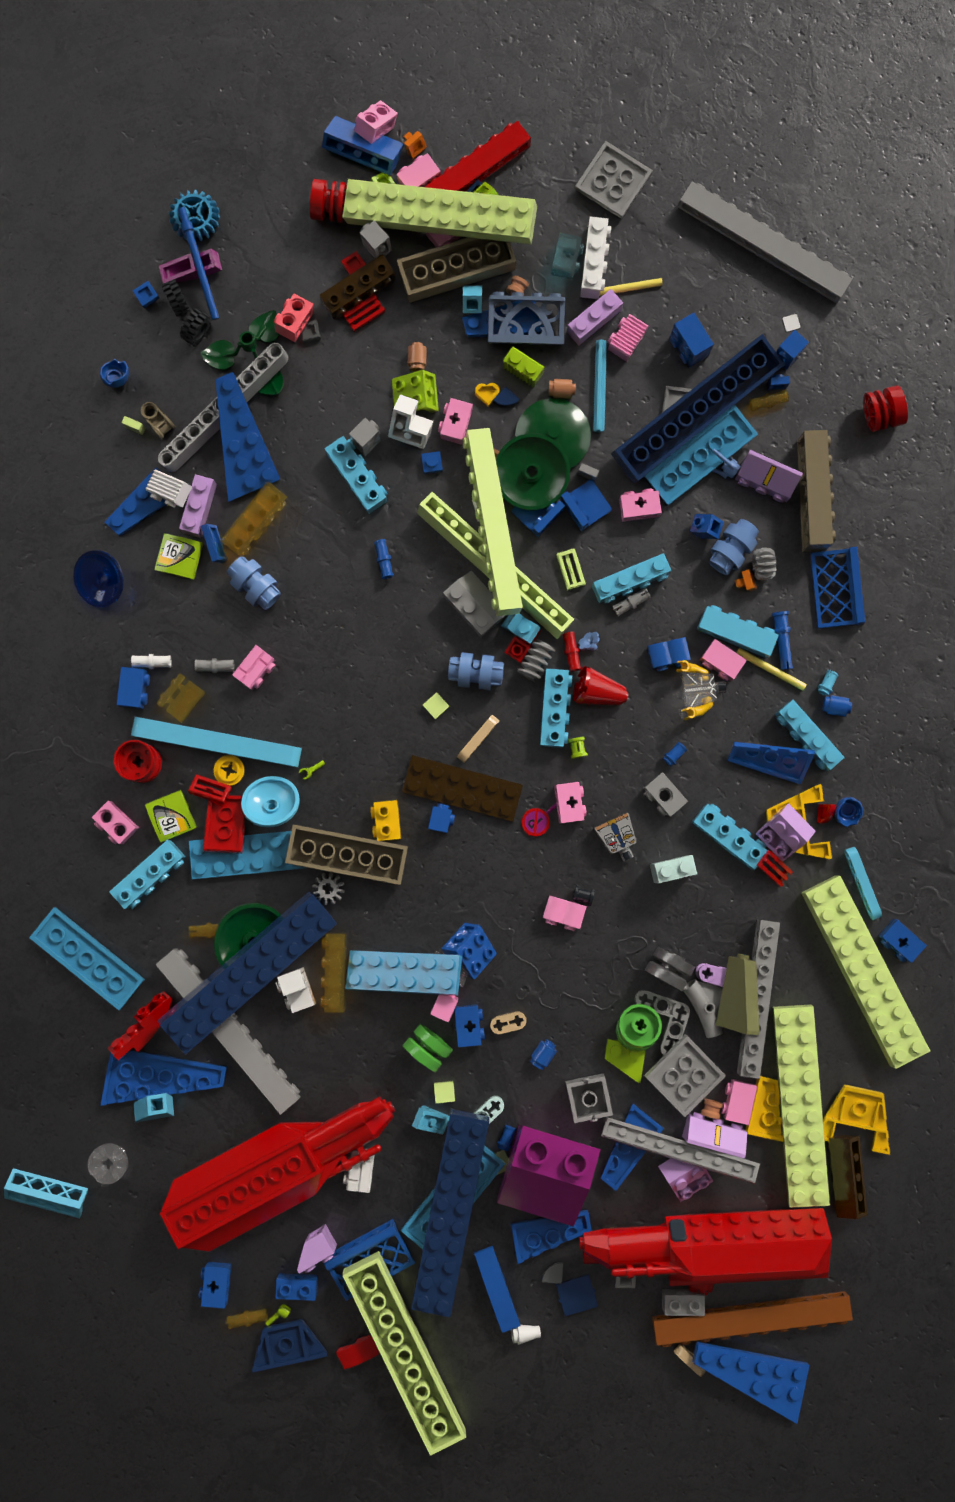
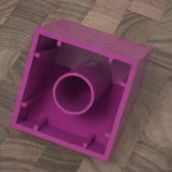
(547, 1175)

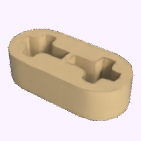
(506, 1018)
(686, 1356)

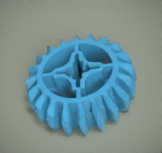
(201, 204)

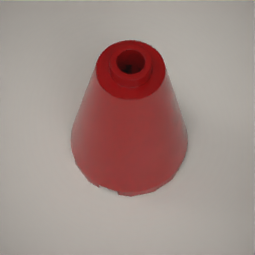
(598, 689)

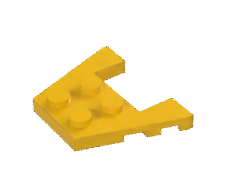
(811, 795)
(859, 1109)

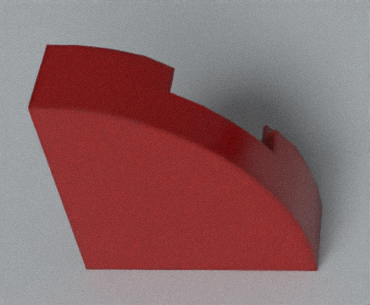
(825, 812)

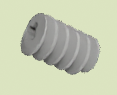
(536, 659)

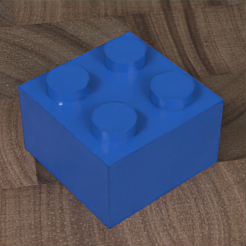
(691, 340)

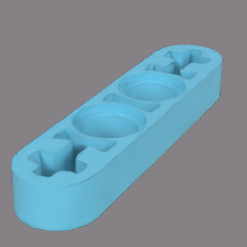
(863, 883)

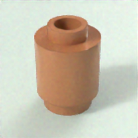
(416, 356)
(562, 388)

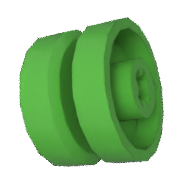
(627, 1027)
(425, 1050)

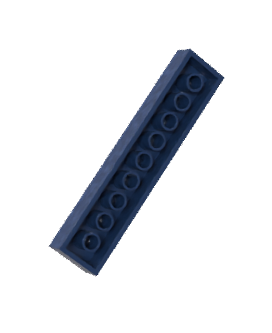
(697, 408)
(246, 972)
(450, 1213)

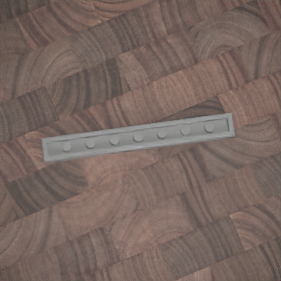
(680, 1150)

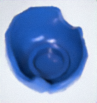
(114, 373)
(848, 811)

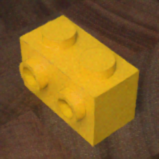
(387, 820)

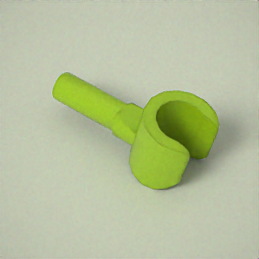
(310, 770)
(283, 1311)

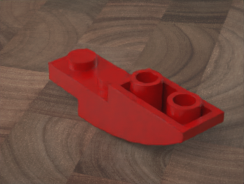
(147, 1025)

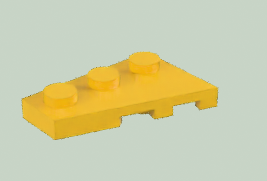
(765, 1114)

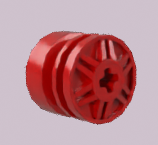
(327, 200)
(885, 408)
(127, 759)

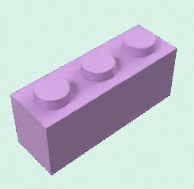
(594, 317)
(198, 506)

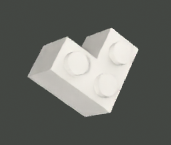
(407, 426)
(297, 990)

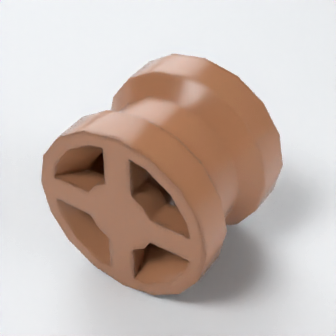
(517, 285)
(712, 1108)

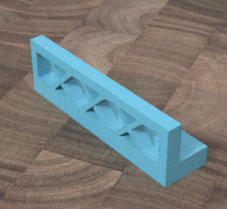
(43, 1199)

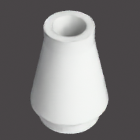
(525, 1333)

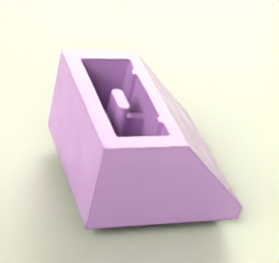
(785, 832)
(685, 1178)
(317, 1247)

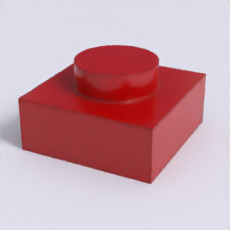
(353, 263)

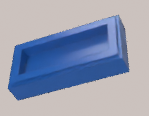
(213, 543)

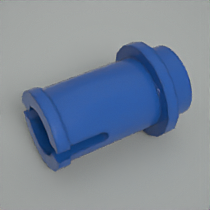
(674, 754)
(506, 1138)

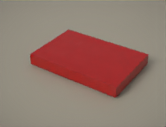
(225, 826)

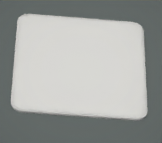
(791, 322)

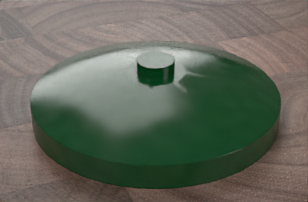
(560, 422)
(532, 471)
(240, 927)

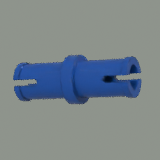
(383, 559)

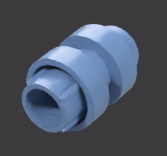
(738, 540)
(260, 589)
(467, 670)

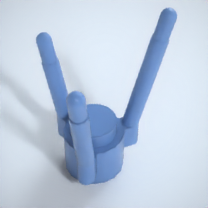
(729, 467)

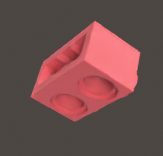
(297, 318)

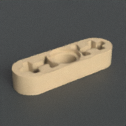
(478, 738)

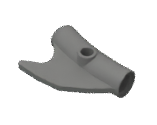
(706, 1003)

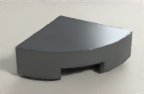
(311, 332)
(553, 1273)

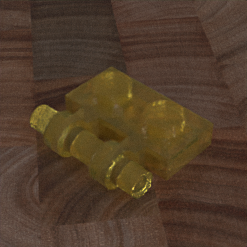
(185, 700)

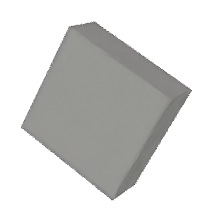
(588, 472)

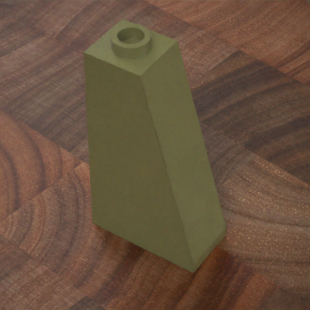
(740, 996)

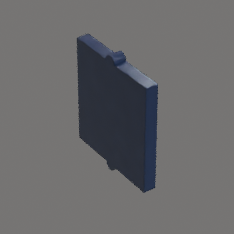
(577, 1295)

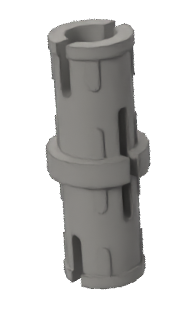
(631, 601)
(214, 665)

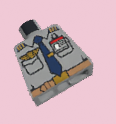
(617, 836)

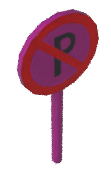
(536, 821)

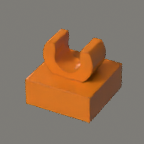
(414, 143)
(747, 581)

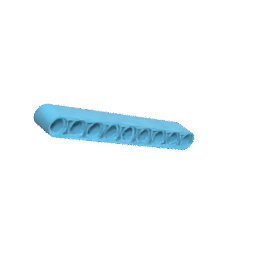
(216, 742)

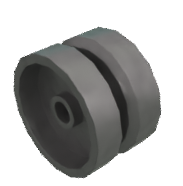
(670, 967)

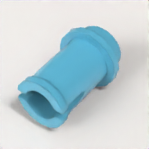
(827, 683)

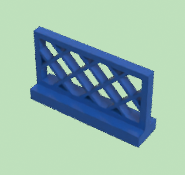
(855, 587)
(365, 1243)

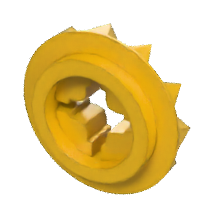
(226, 761)

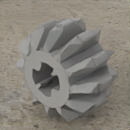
(764, 563)
(323, 893)

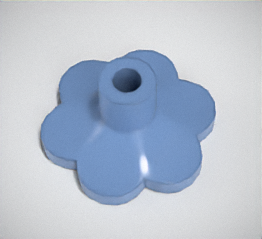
(589, 641)

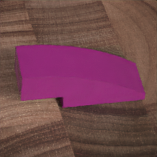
(184, 269)

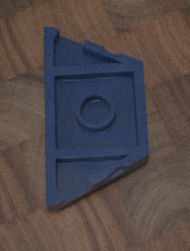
(287, 1345)

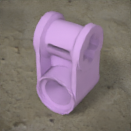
(716, 974)

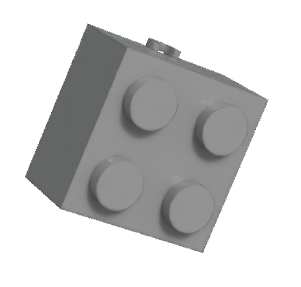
(589, 1098)

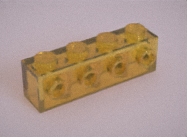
(253, 519)
(335, 972)

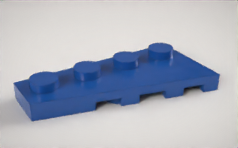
(477, 324)
(134, 509)
(774, 760)
(626, 1157)
(541, 1234)

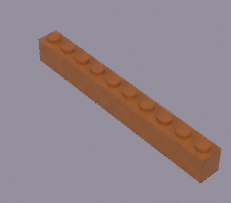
(753, 1318)

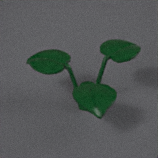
(221, 353)

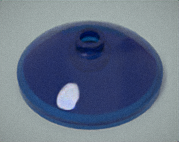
(91, 580)

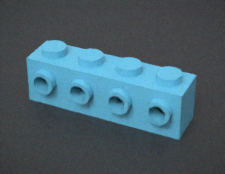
(356, 475)
(631, 578)
(737, 631)
(554, 708)
(809, 735)
(729, 836)
(147, 874)

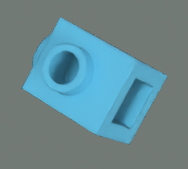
(472, 299)

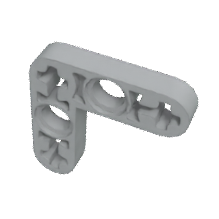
(671, 1012)

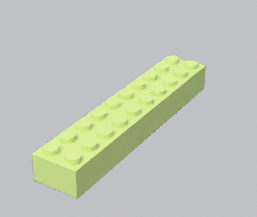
(440, 211)
(865, 972)
(801, 1106)
(404, 1353)

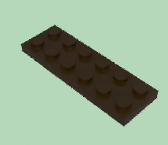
(462, 788)

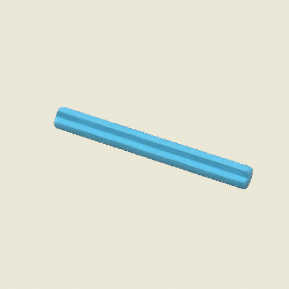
(600, 386)

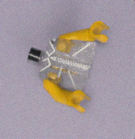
(698, 689)

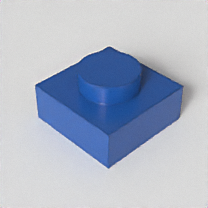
(146, 294)
(778, 382)
(432, 462)

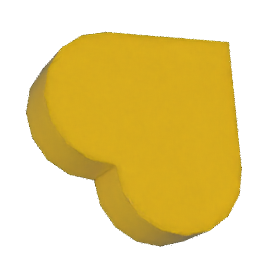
(487, 393)

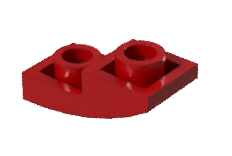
(519, 648)
(358, 1352)

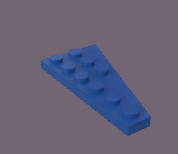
(244, 450)
(152, 1074)
(766, 1378)

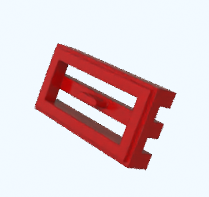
(381, 310)
(221, 800)
(782, 875)

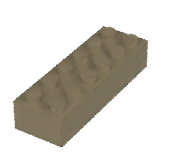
(454, 266)
(815, 491)
(346, 855)

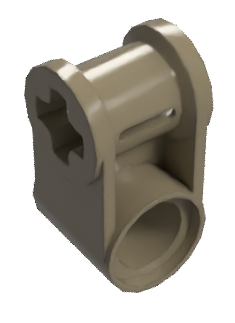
(158, 422)

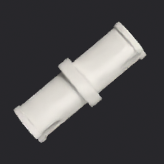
(151, 661)

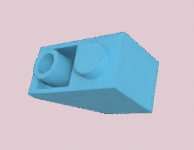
(153, 1107)

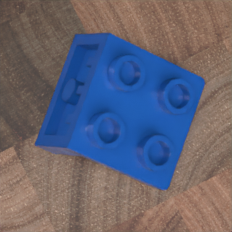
(585, 504)
(539, 520)
(473, 947)

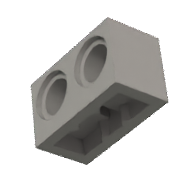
(365, 436)

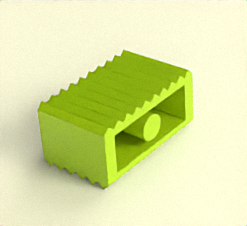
(523, 366)

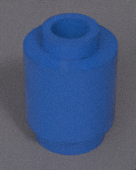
(837, 705)
(543, 1054)

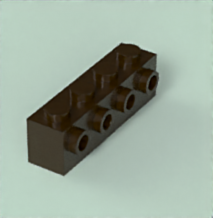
(358, 286)
(848, 1176)

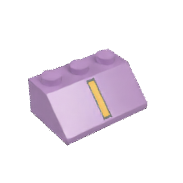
(768, 476)
(715, 1135)

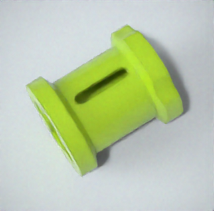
(580, 741)

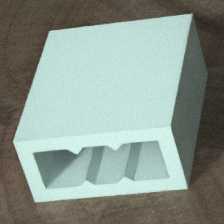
(673, 869)

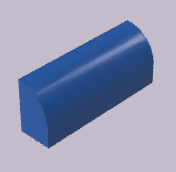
(343, 140)

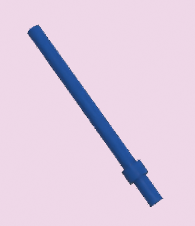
(187, 228)

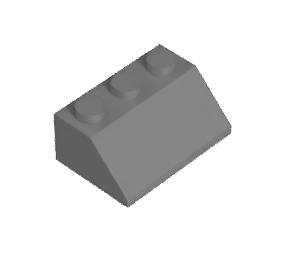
(473, 603)

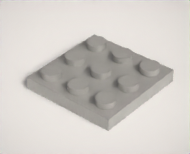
(613, 179)
(685, 1075)

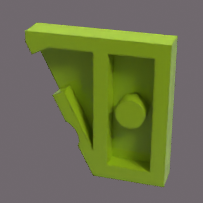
(624, 1059)

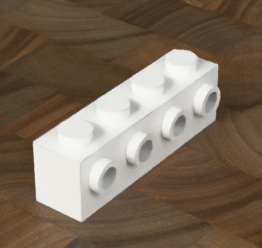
(594, 257)

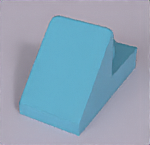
(521, 627)
(430, 1120)

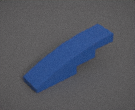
(497, 1289)

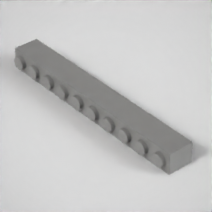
(764, 242)
(235, 1037)

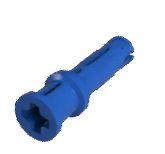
(782, 630)

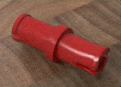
(571, 651)

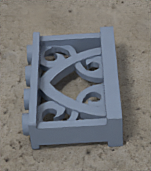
(545, 338)

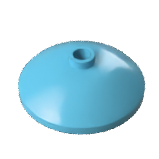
(270, 793)

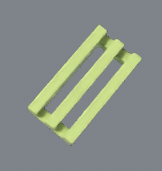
(563, 570)

